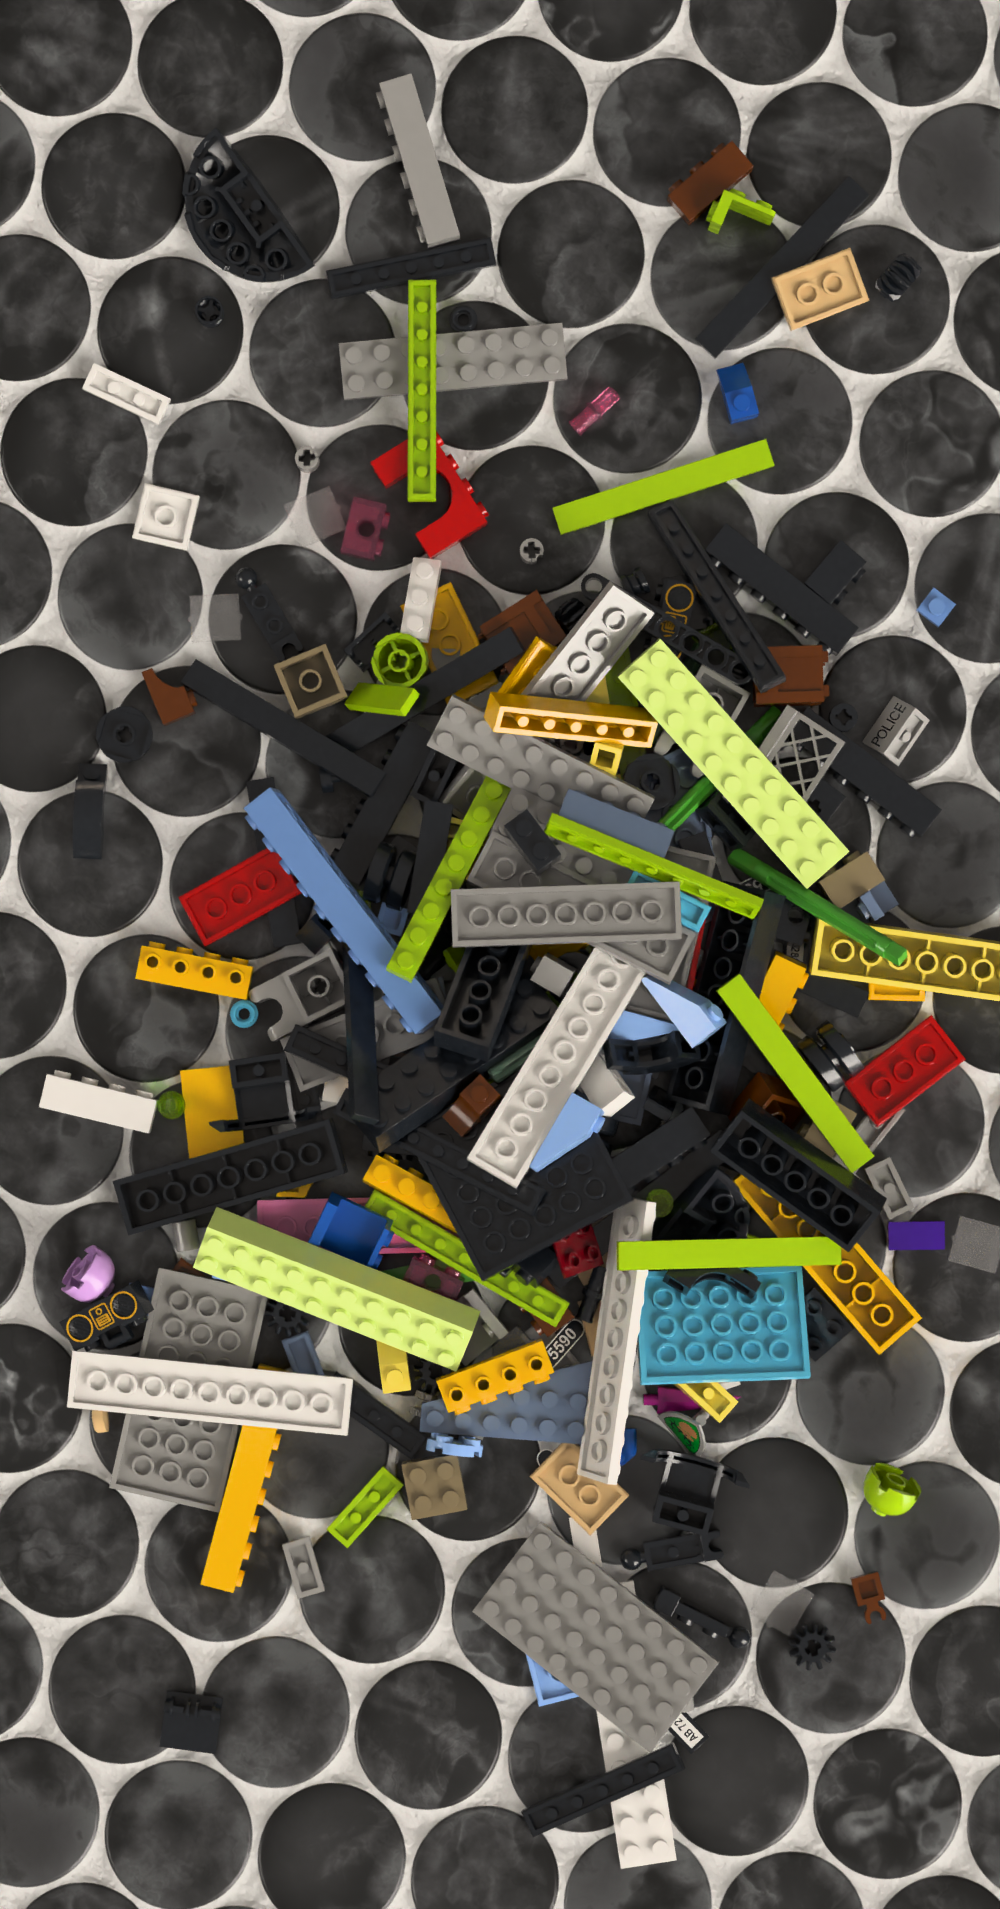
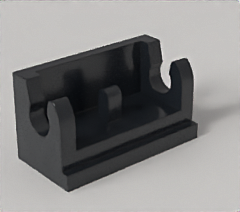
(363, 647)
(725, 821)

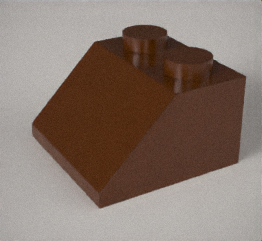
(773, 1097)

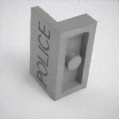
(896, 730)

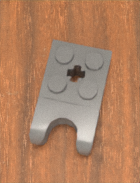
(727, 695)
(297, 993)

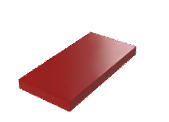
(239, 896)
(904, 1071)

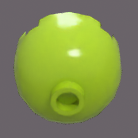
(400, 660)
(889, 1491)

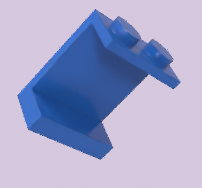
(352, 1231)

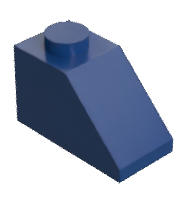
(737, 393)

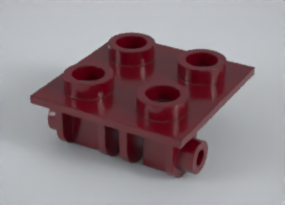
(578, 1252)

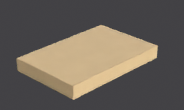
(820, 289)
(581, 1497)

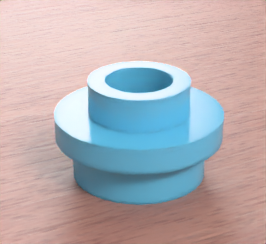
(234, 1013)

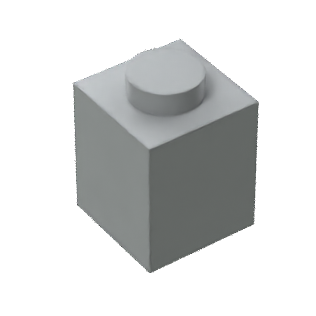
(552, 973)

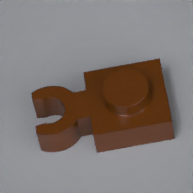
(868, 1592)

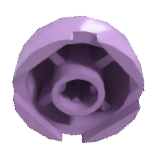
(90, 1277)

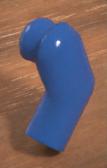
(630, 1445)

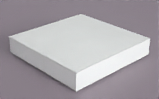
(165, 517)

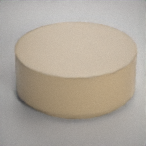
(100, 1421)

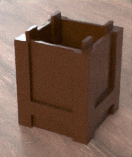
(529, 619)
(803, 678)

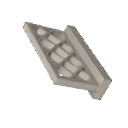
(780, 732)

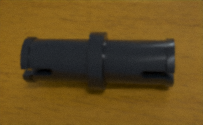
(592, 1295)

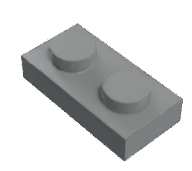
(888, 1183)
(303, 1567)

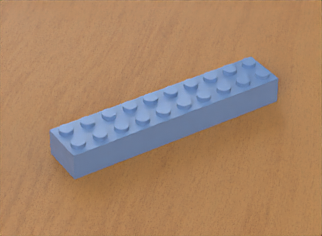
(342, 906)

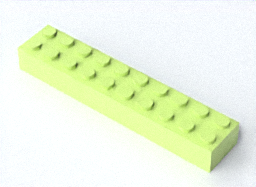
(733, 763)
(336, 1289)

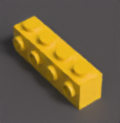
(195, 972)
(407, 1189)
(495, 1375)

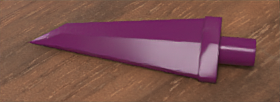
(671, 1400)

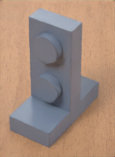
(872, 904)

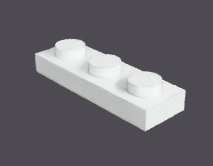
(126, 394)
(421, 598)

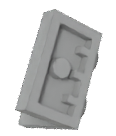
(487, 1328)

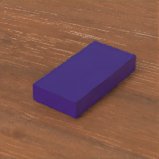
(916, 1235)

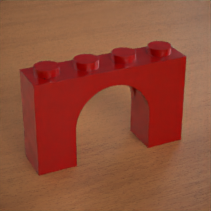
(463, 515)

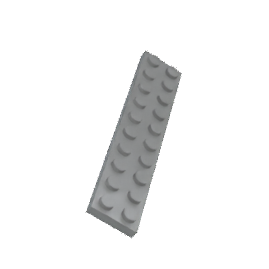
(572, 669)

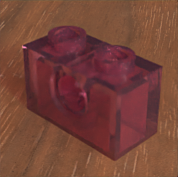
(365, 512)
(425, 1265)

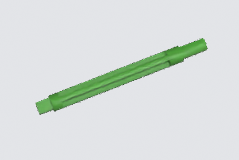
(704, 786)
(817, 906)

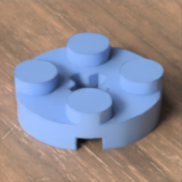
(463, 1446)

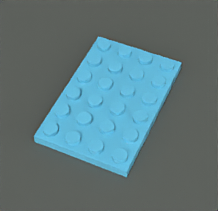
(723, 1333)

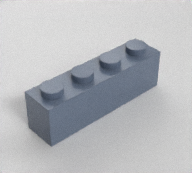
(617, 823)

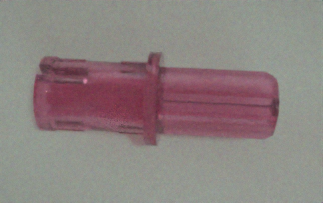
(594, 410)

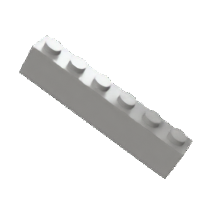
(418, 160)

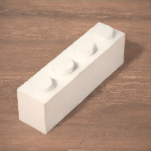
(605, 1087)
(99, 1103)

